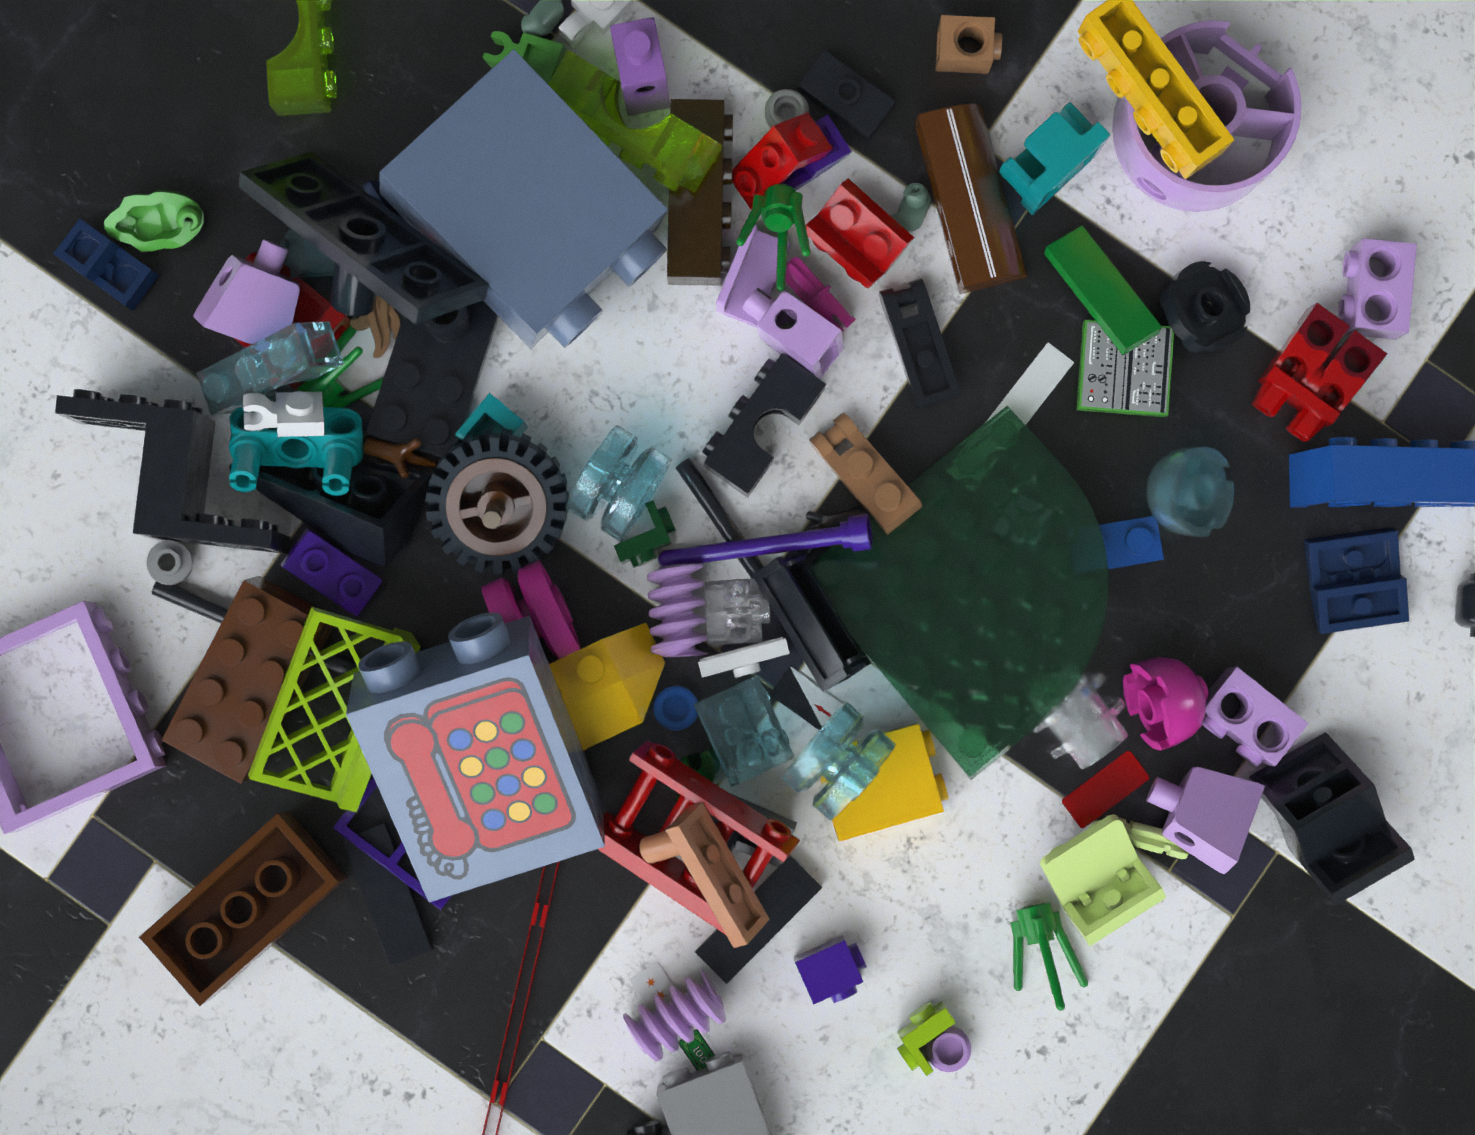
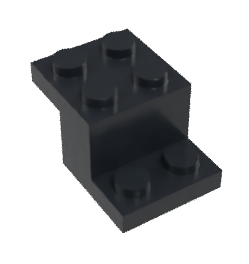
(1332, 818)

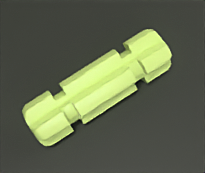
(1152, 839)

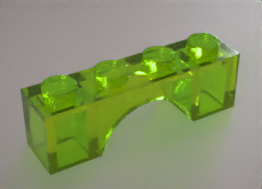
(300, 73)
(670, 146)

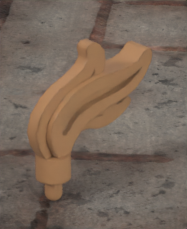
(380, 322)

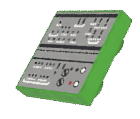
(1127, 382)

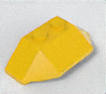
(609, 684)

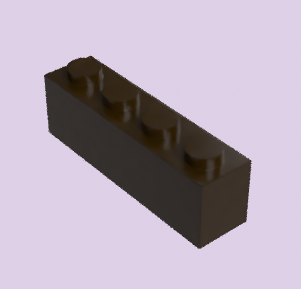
(698, 218)

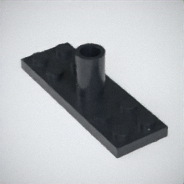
(366, 240)
(433, 379)

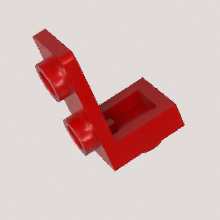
(778, 155)

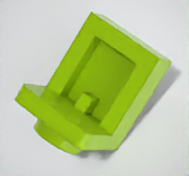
(925, 1025)

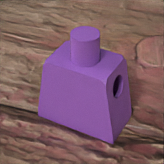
(640, 65)

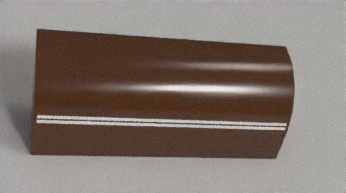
(969, 197)

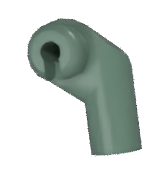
(543, 17)
(913, 207)

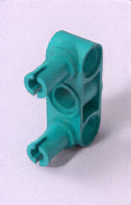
(335, 451)

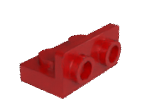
(858, 234)

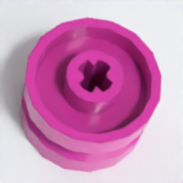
(541, 602)

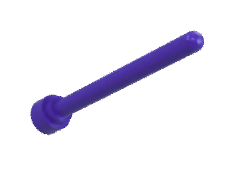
(850, 533)

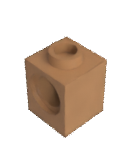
(950, 55)

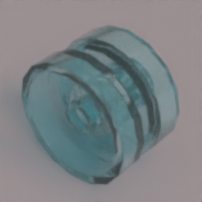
(613, 480)
(843, 765)

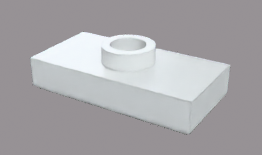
(745, 659)

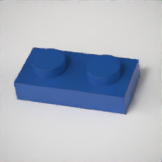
(1132, 542)

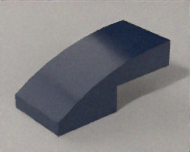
(106, 264)

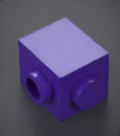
(831, 970)

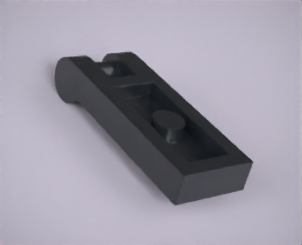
(920, 345)

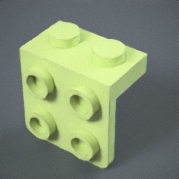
(1101, 879)

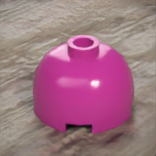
(1167, 699)

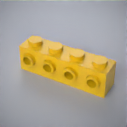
(1154, 85)

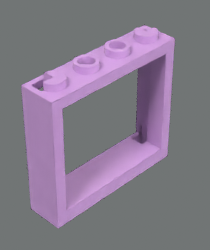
(128, 703)

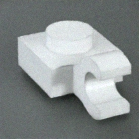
(591, 14)
(291, 414)

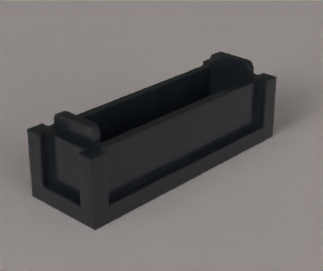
(810, 620)

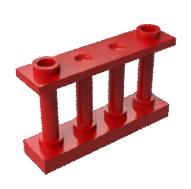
(672, 875)

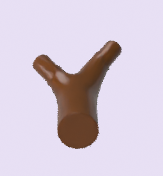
(398, 454)

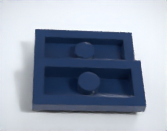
(1356, 580)

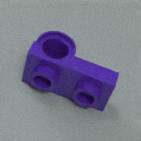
(331, 572)

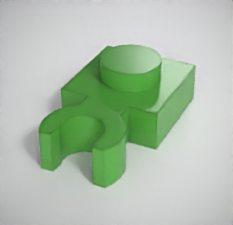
(538, 52)

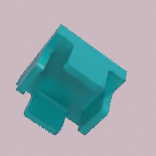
(1053, 156)

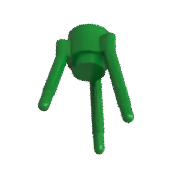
(779, 210)
(330, 384)
(1037, 925)

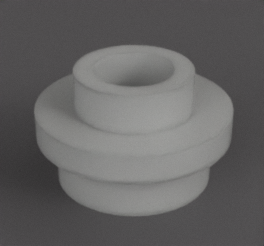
(784, 98)
(183, 564)

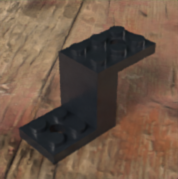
(172, 471)

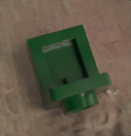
(643, 547)

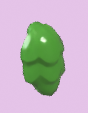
(155, 220)

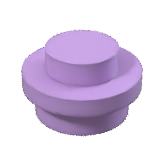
(949, 1050)

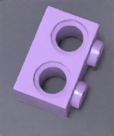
(1390, 292)
(1255, 708)

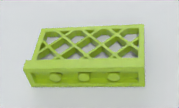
(352, 770)

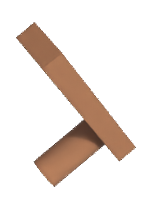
(713, 870)

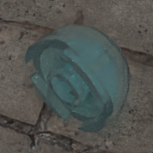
(1190, 491)

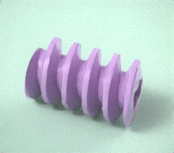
(676, 610)
(676, 1017)

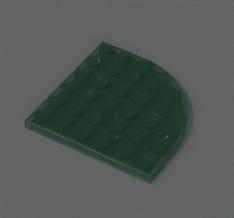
(982, 594)

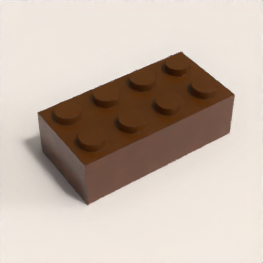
(241, 678)
(243, 907)

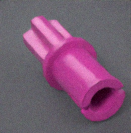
(814, 293)

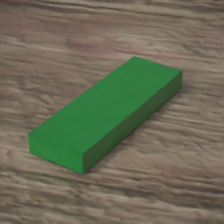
(1102, 290)

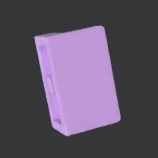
(751, 269)

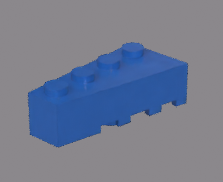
(1383, 474)

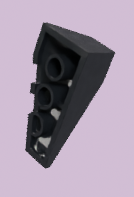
(368, 520)

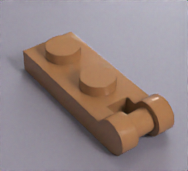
(866, 474)

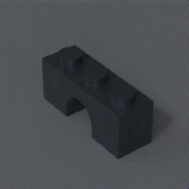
(782, 390)

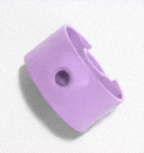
(1227, 100)

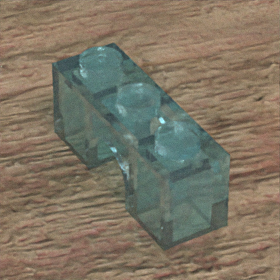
(282, 358)

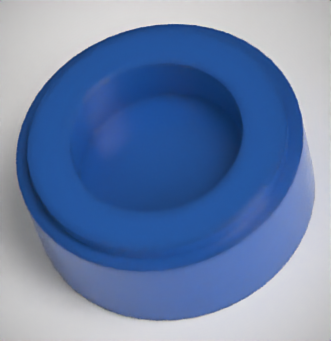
(675, 708)

